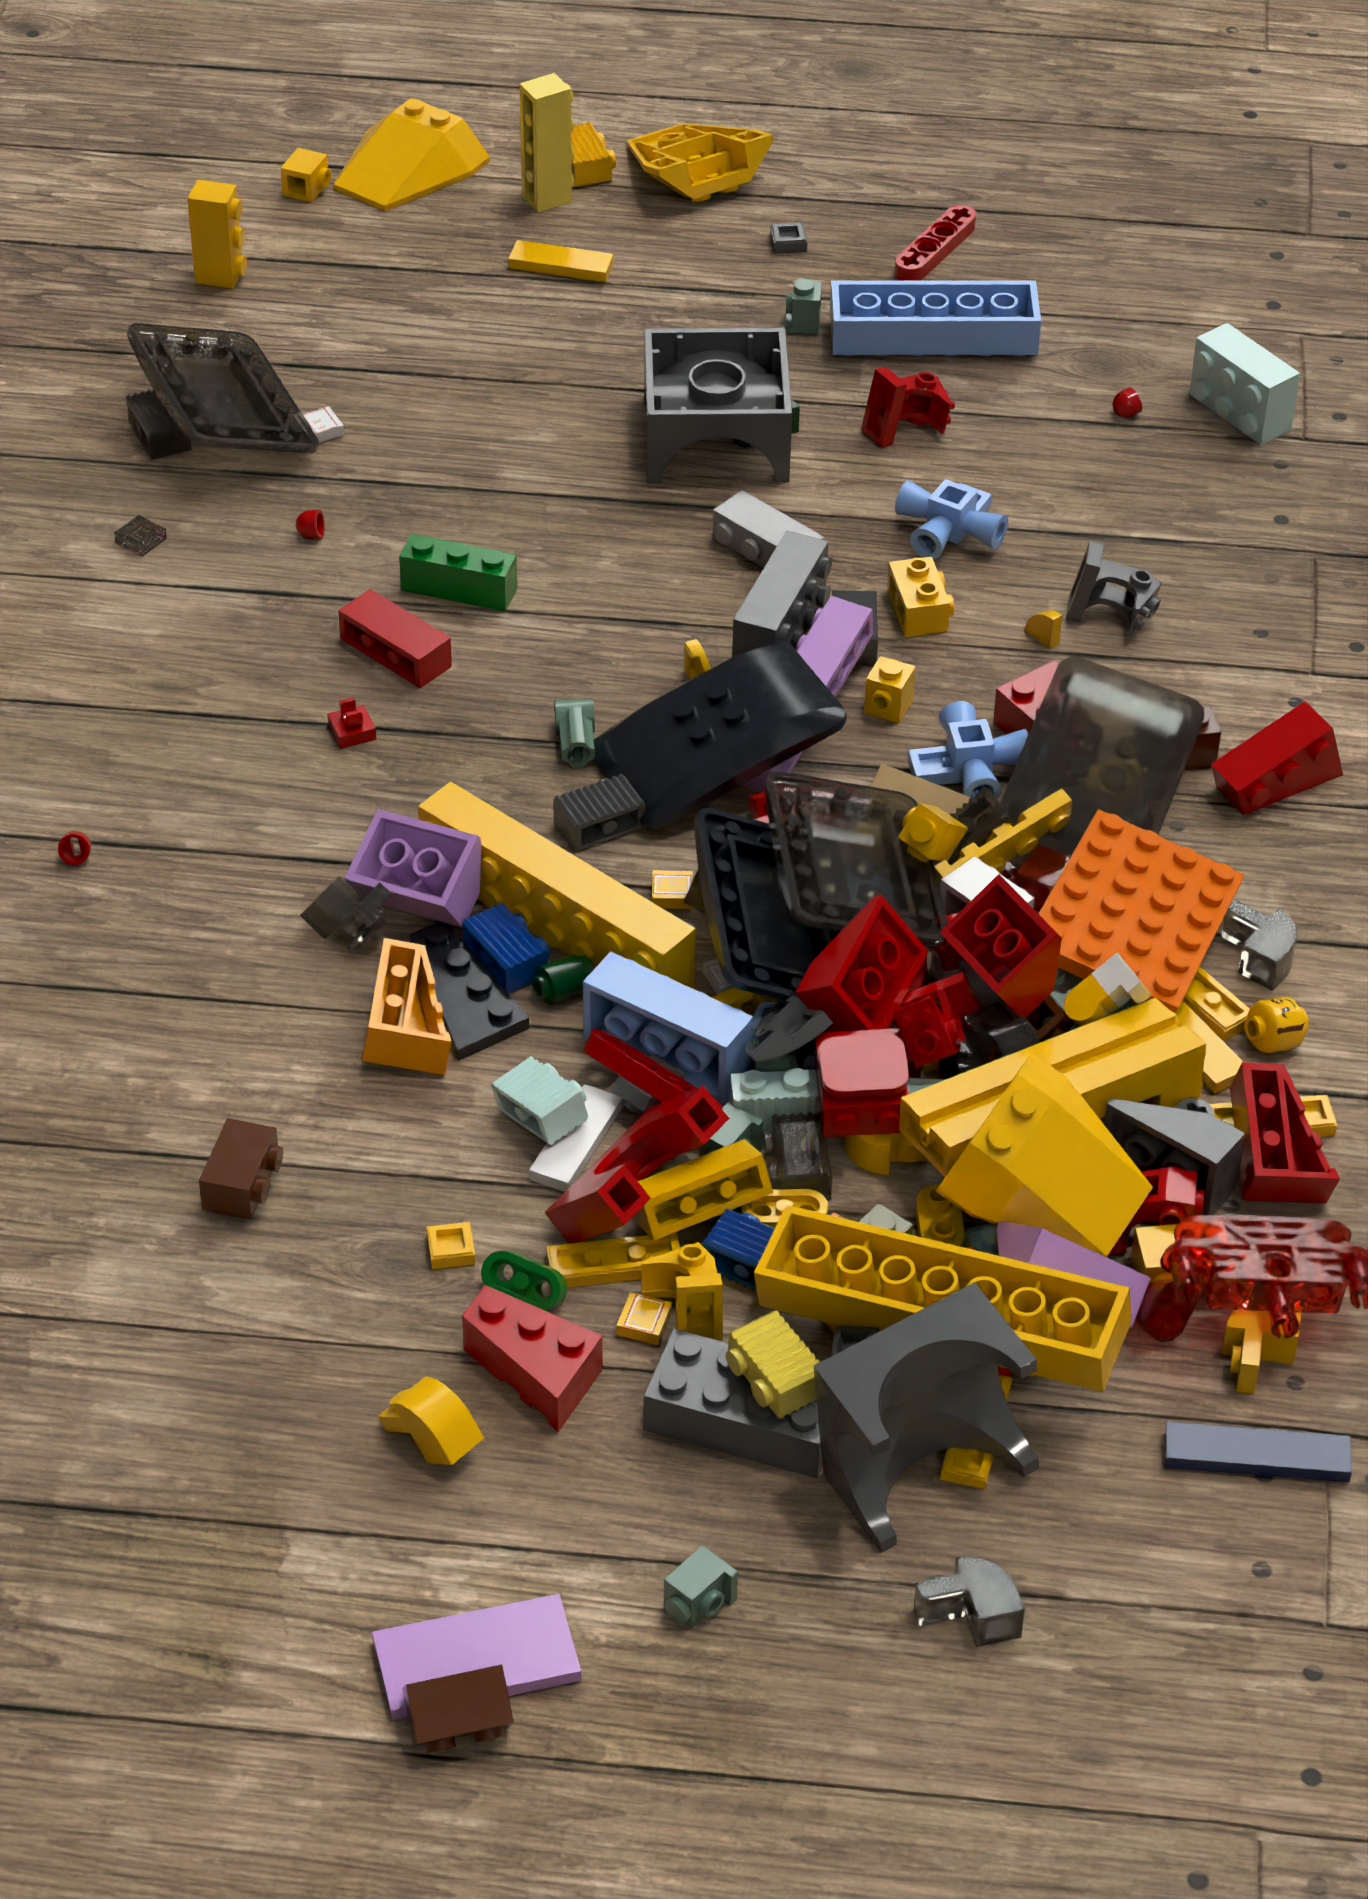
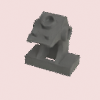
(1090, 589)

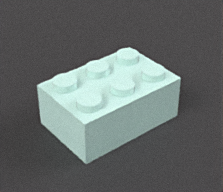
(1244, 383)

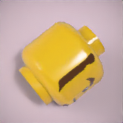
(1276, 1024)

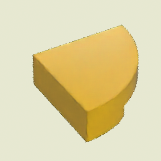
(1045, 627)
(694, 659)

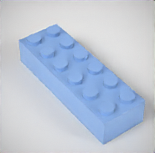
(934, 318)

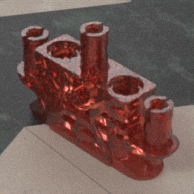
(1267, 1265)

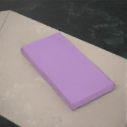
(523, 1636)

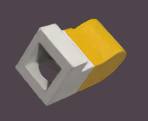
(1104, 992)

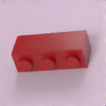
(395, 638)

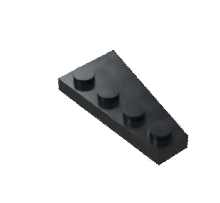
(472, 1000)

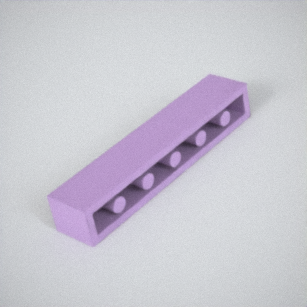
(831, 651)

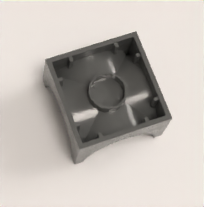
(717, 386)
(918, 1393)

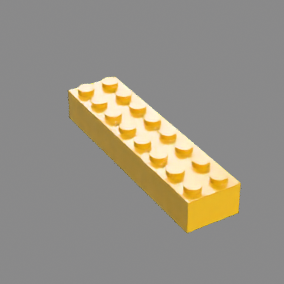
(563, 895)
(880, 1276)

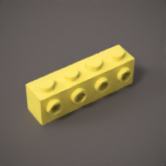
(546, 142)

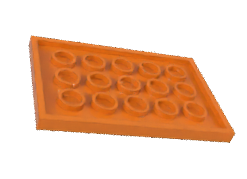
(1140, 900)

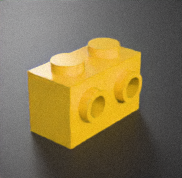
(919, 596)

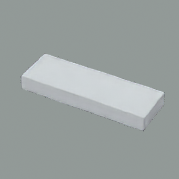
(564, 1161)

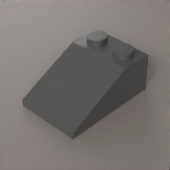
(1180, 1138)

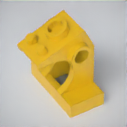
(691, 1279)

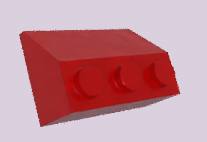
(1007, 945)

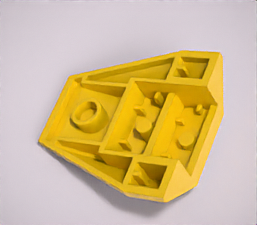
(410, 156)
(701, 157)
(1048, 1164)

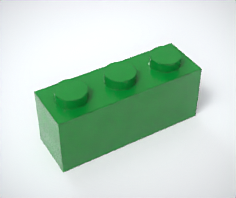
(458, 572)

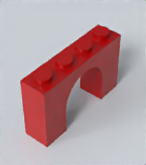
(610, 1189)

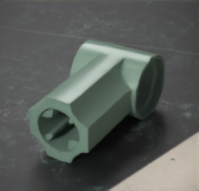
(576, 727)

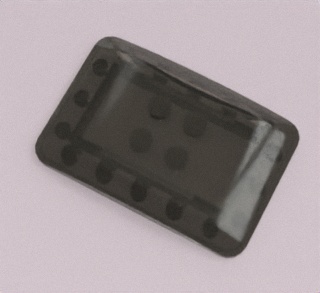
(220, 389)
(1108, 746)
(842, 848)

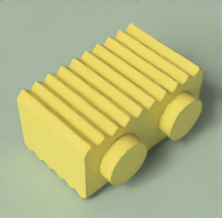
(773, 1363)

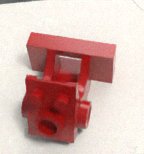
(913, 398)
(927, 1030)
(1171, 1201)

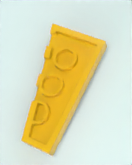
(1008, 841)

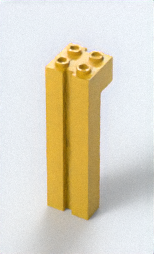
(1119, 1057)

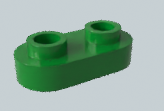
(526, 1279)

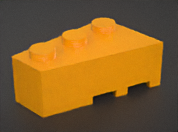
(405, 1013)

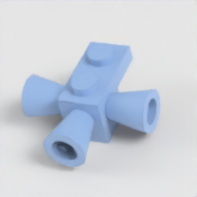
(950, 515)
(968, 752)

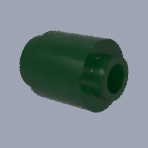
(561, 978)

